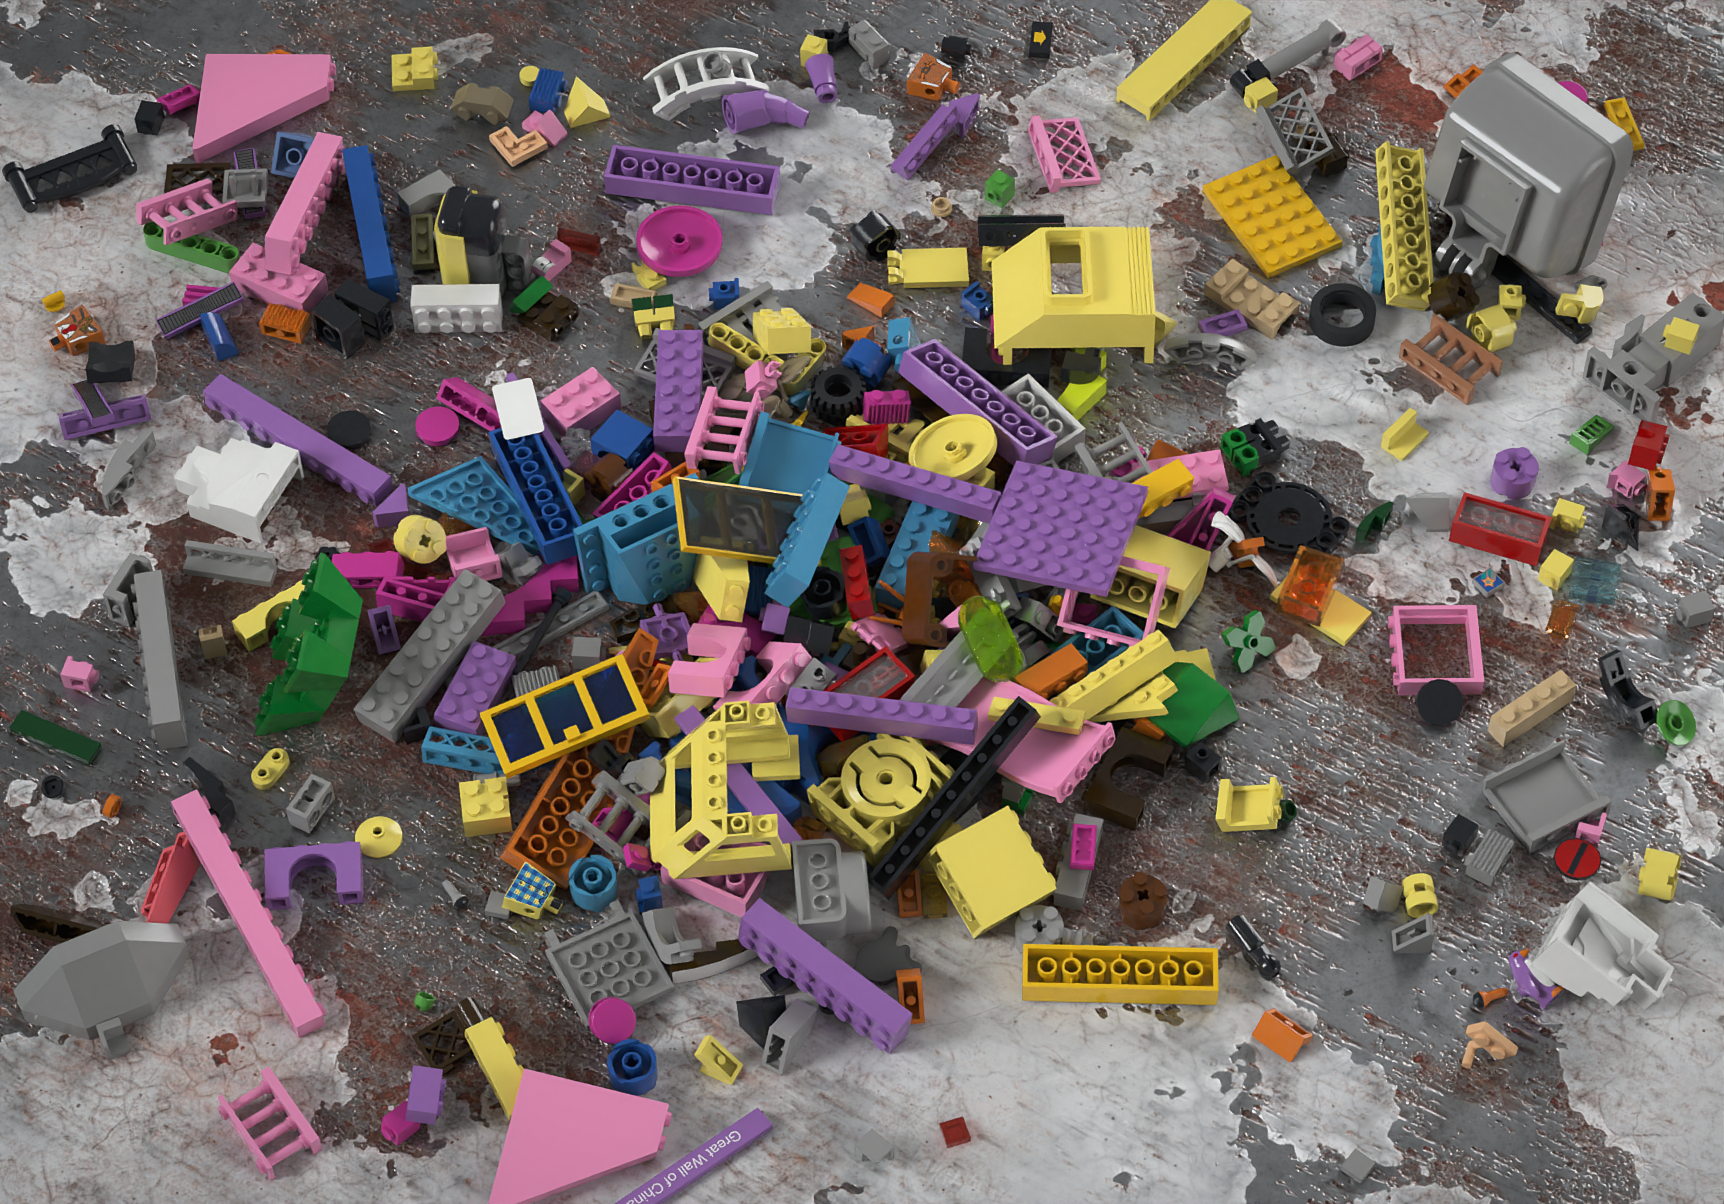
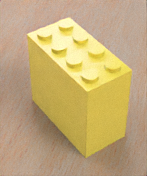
(1135, 588)
(991, 871)

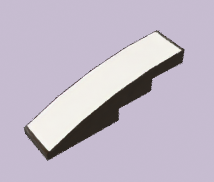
(727, 956)

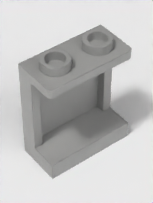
(119, 594)

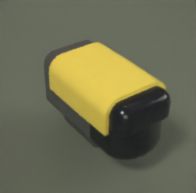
(476, 243)

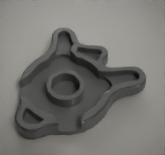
(882, 957)

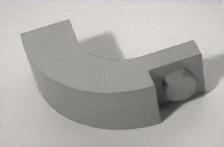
(666, 938)

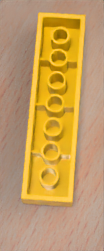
(1120, 974)

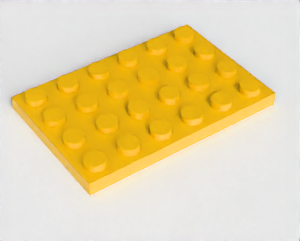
(1272, 216)

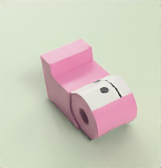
(552, 260)

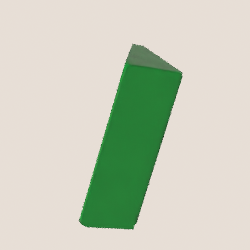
(530, 295)

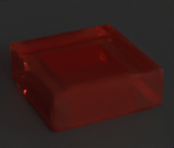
(955, 1132)

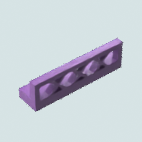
(925, 141)
(125, 412)

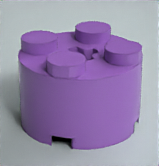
(1514, 473)

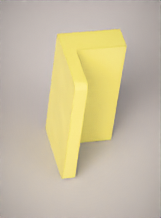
(1403, 435)

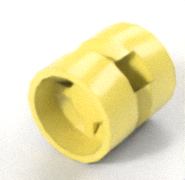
(1419, 895)

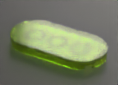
(990, 639)

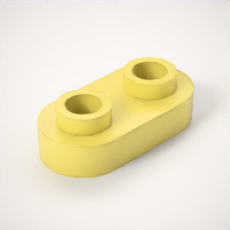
(271, 767)

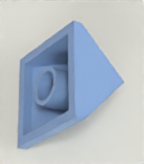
(290, 153)

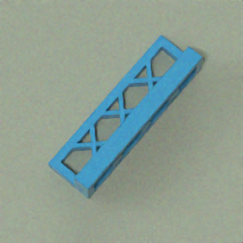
(463, 757)

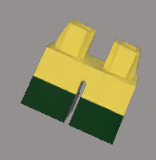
(644, 318)

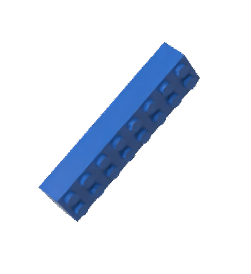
(370, 223)
(538, 493)

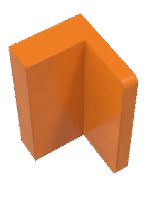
(1281, 1034)

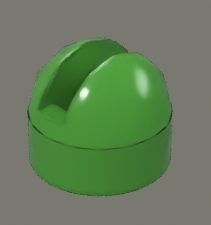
(424, 1001)

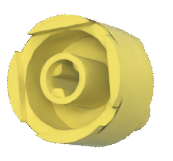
(1492, 328)
(420, 539)
(1660, 874)

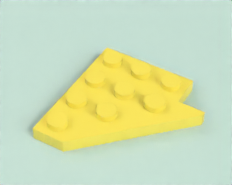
(1141, 702)

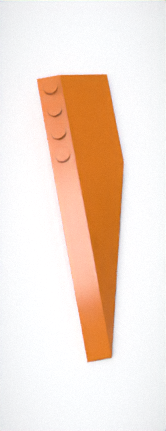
(544, 834)

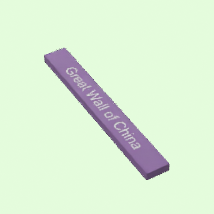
(701, 1160)

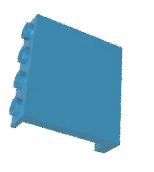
(787, 456)

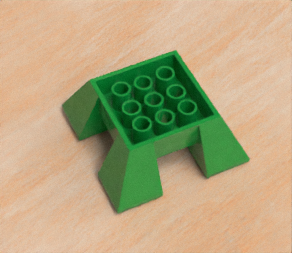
(318, 643)

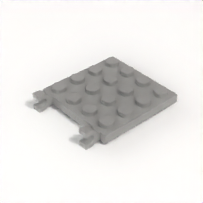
(608, 963)

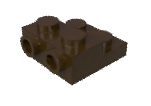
(549, 316)

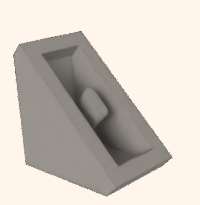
(1414, 936)

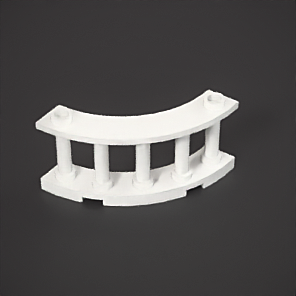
(706, 90)

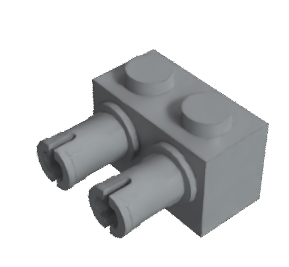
(815, 677)

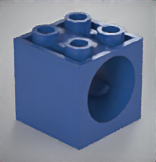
(625, 438)

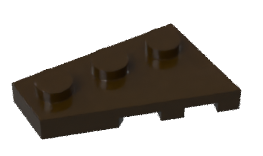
(628, 623)

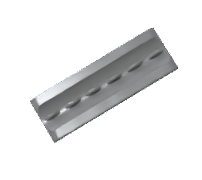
(948, 677)

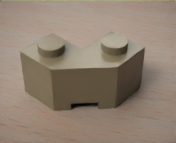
(489, 103)

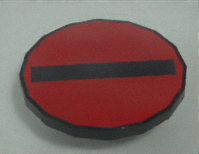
(1577, 859)

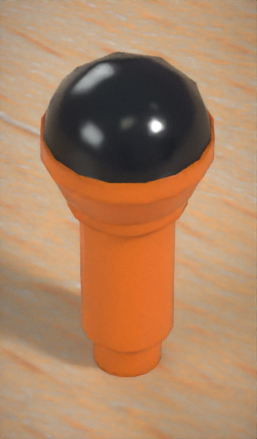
(1482, 998)

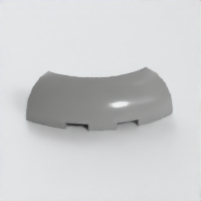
(1224, 347)

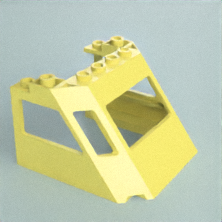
(728, 736)

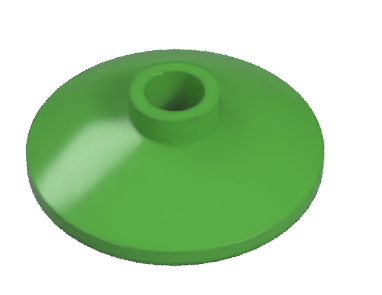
(1676, 722)

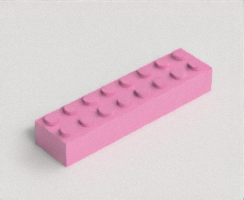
(304, 203)

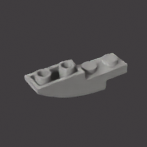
(120, 471)

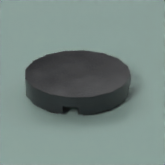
(349, 429)
(1439, 702)

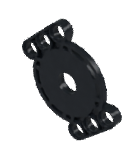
(1283, 538)

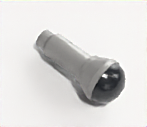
(459, 900)

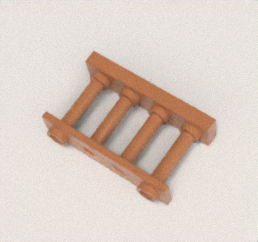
(1445, 376)

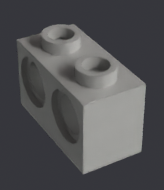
(310, 803)

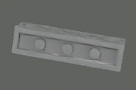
(230, 566)

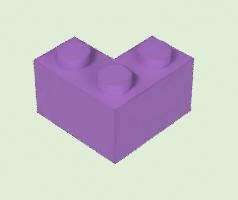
(425, 1095)

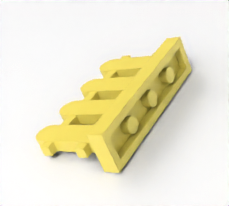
(897, 444)

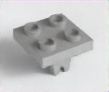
(246, 187)

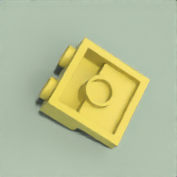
(414, 70)

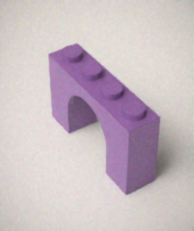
(285, 863)

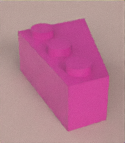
(411, 597)

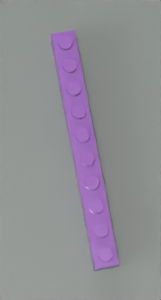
(314, 449)

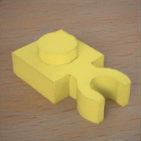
(647, 277)

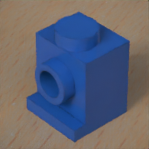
(724, 293)
(977, 301)
(648, 894)

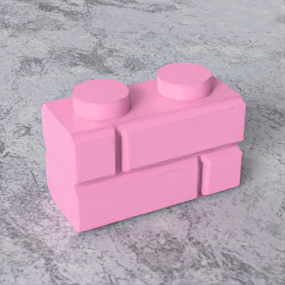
(1358, 57)

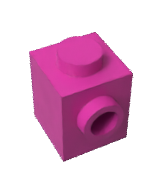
(395, 1127)

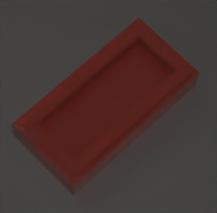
(580, 241)

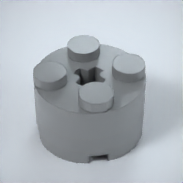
(1038, 926)

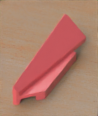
(170, 880)

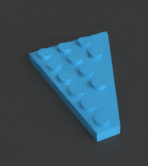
(478, 498)

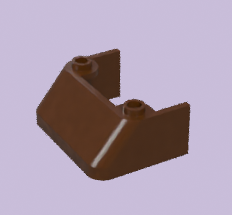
(918, 597)

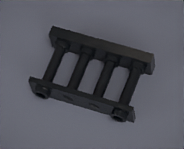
(1011, 229)

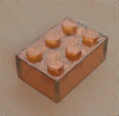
(1310, 586)

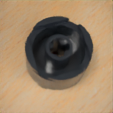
(874, 236)
(825, 595)

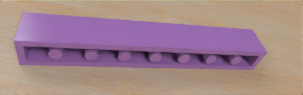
(914, 484)
(882, 715)

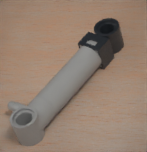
(1327, 34)

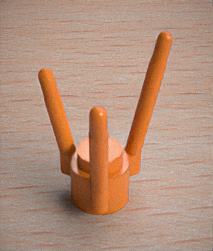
(890, 608)

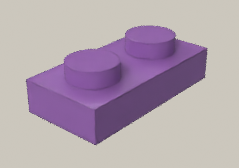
(1224, 324)

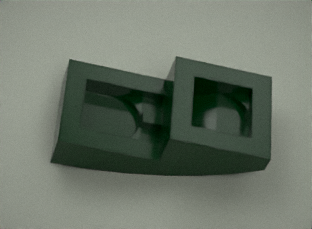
(1376, 519)

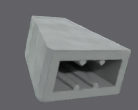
(787, 1036)

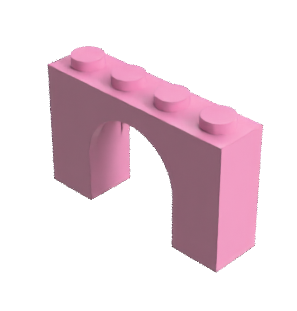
(783, 664)
(715, 676)

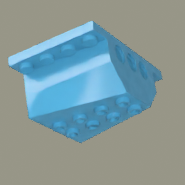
(636, 550)

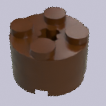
(607, 475)
(1142, 901)

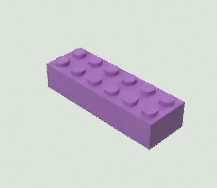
(677, 388)

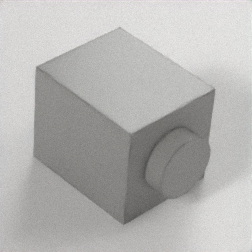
(1695, 609)
(587, 652)

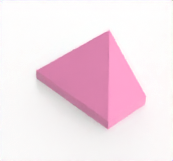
(951, 624)

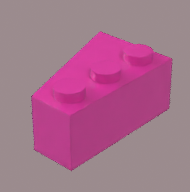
(1196, 525)

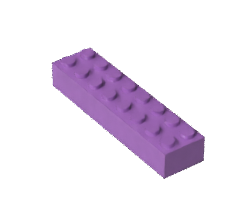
(692, 179)
(964, 391)
(824, 976)

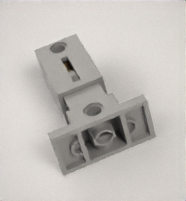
(1633, 376)

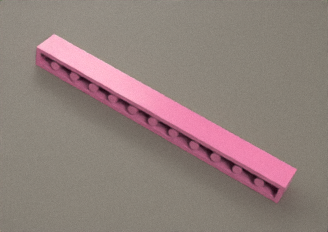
(248, 914)

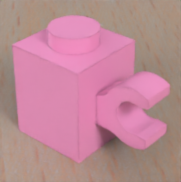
(762, 378)

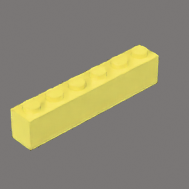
(1119, 676)

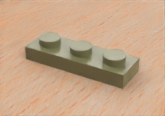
(422, 241)

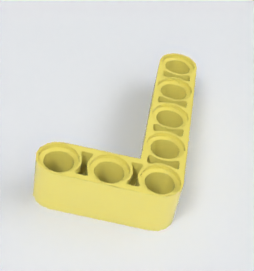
(728, 340)

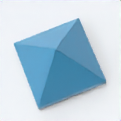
(799, 399)

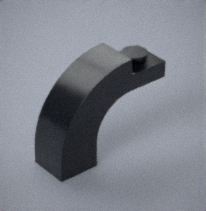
(1623, 695)

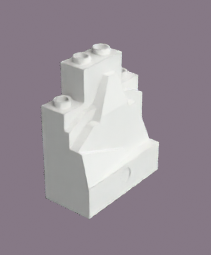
(238, 484)
(1604, 952)

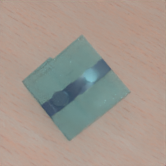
(1594, 580)

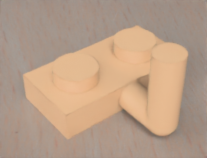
(1490, 1039)

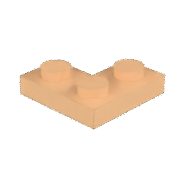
(516, 149)

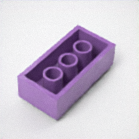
(474, 689)

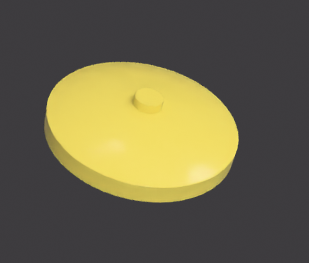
(955, 446)

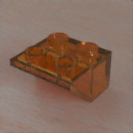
(943, 544)

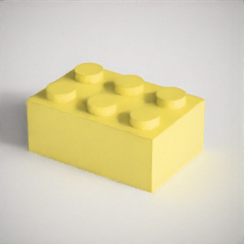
(781, 331)

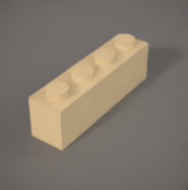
(1531, 708)

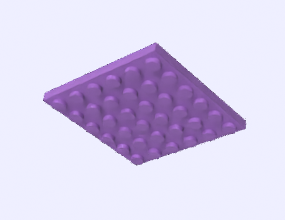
(1061, 528)

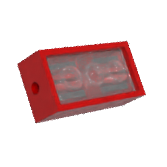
(1500, 529)
(876, 677)

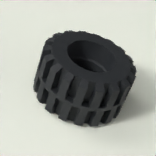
(837, 381)

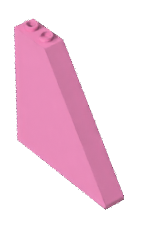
(255, 93)
(573, 1135)

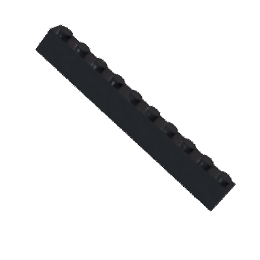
(953, 798)

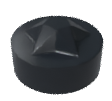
(53, 787)

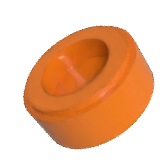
(112, 806)

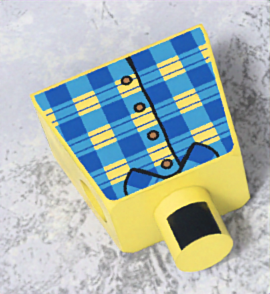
(531, 894)

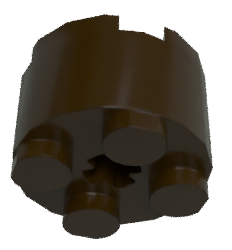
(1453, 296)

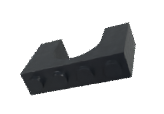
(1036, 362)

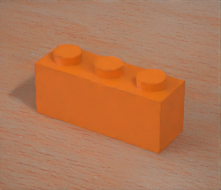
(1054, 672)

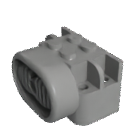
(830, 890)

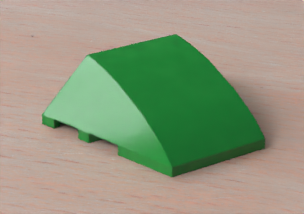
(1196, 707)

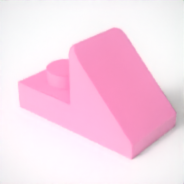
(547, 126)

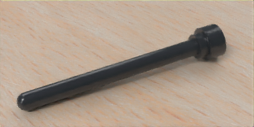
(559, 599)

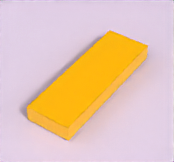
(1620, 114)

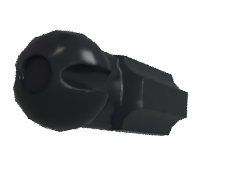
(1254, 946)

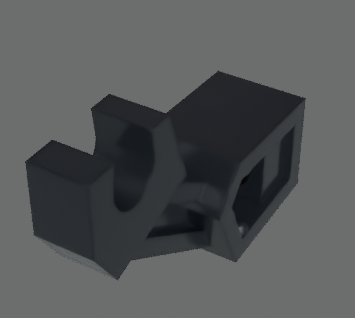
(834, 38)

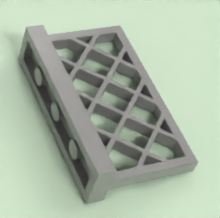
(1278, 136)
(712, 361)

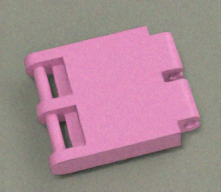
(880, 634)

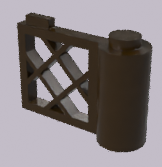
(464, 1015)

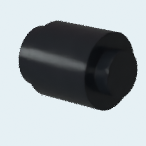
(956, 47)

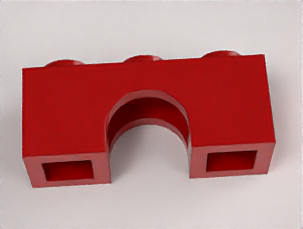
(1649, 445)
(856, 582)

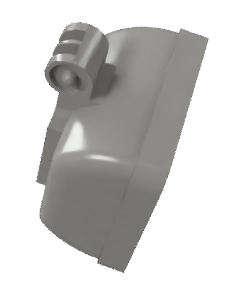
(1524, 174)

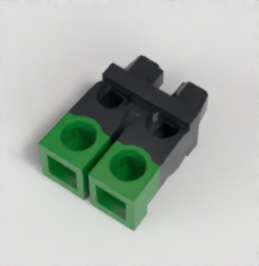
(1253, 445)

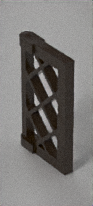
(186, 169)

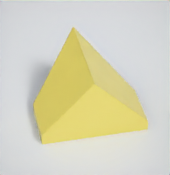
(584, 105)

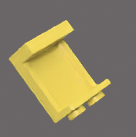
(1248, 806)

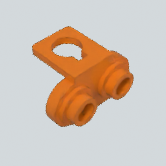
(960, 591)

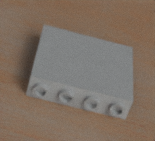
(1544, 797)

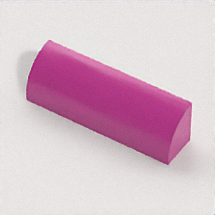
(469, 402)

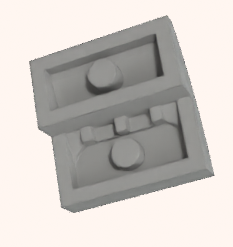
(1631, 335)

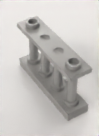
(1087, 456)
(624, 800)

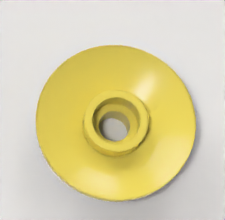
(382, 844)

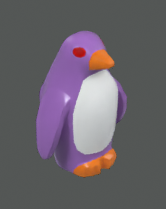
(1533, 981)

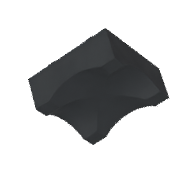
(110, 362)

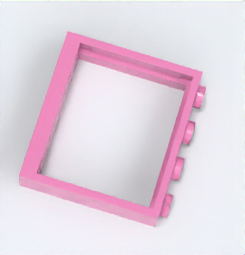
(1437, 615)
(1114, 638)

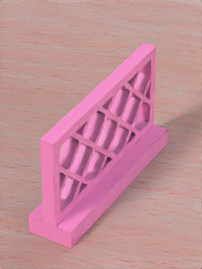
(1048, 154)

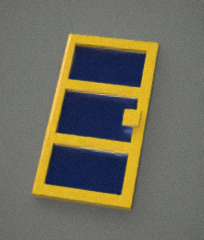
(564, 716)

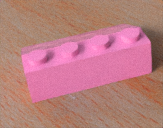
(729, 892)

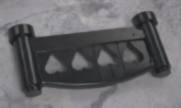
(111, 148)

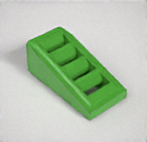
(1584, 445)

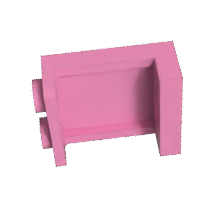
(474, 553)

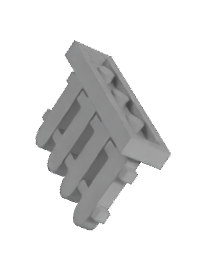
(742, 310)

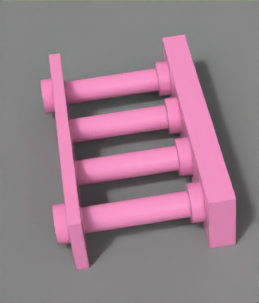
(181, 199)
(707, 419)
(281, 1103)

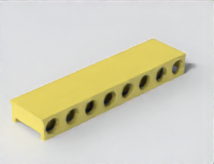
(1182, 54)
(1404, 226)

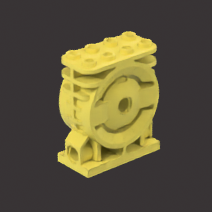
(879, 823)

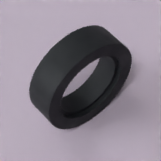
(1348, 294)

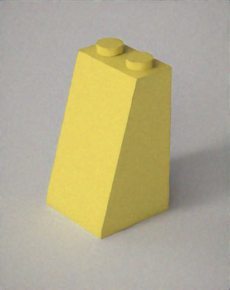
(723, 584)

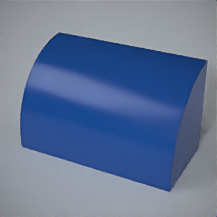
(218, 336)
(870, 535)

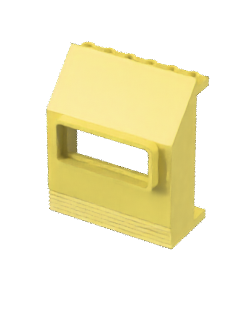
(1115, 300)

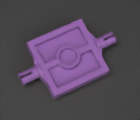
(670, 631)

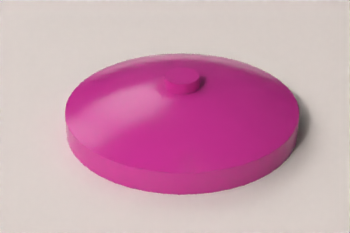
(679, 241)

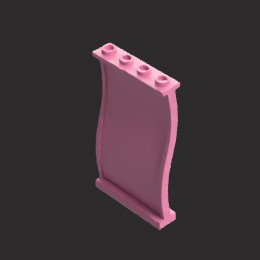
(1044, 758)

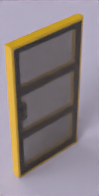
(733, 519)

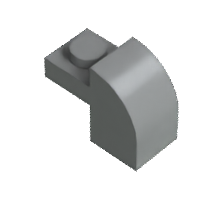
(518, 563)

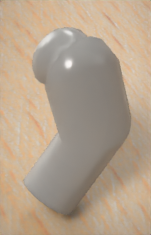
(1592, 280)

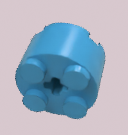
(593, 883)

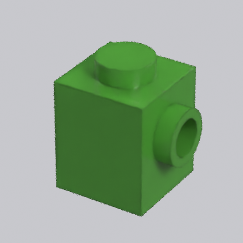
(999, 188)

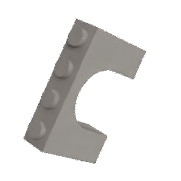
(424, 194)

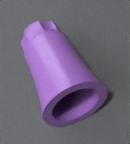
(822, 76)

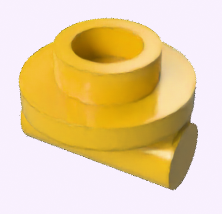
(54, 302)
(1055, 604)

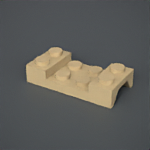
(1257, 303)

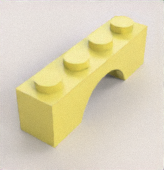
(254, 625)

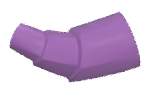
(759, 108)

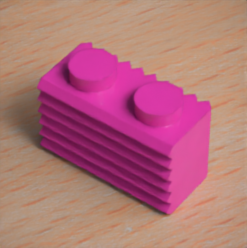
(886, 407)

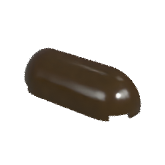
(51, 923)

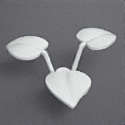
(1222, 554)

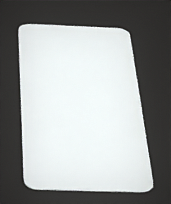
(518, 408)

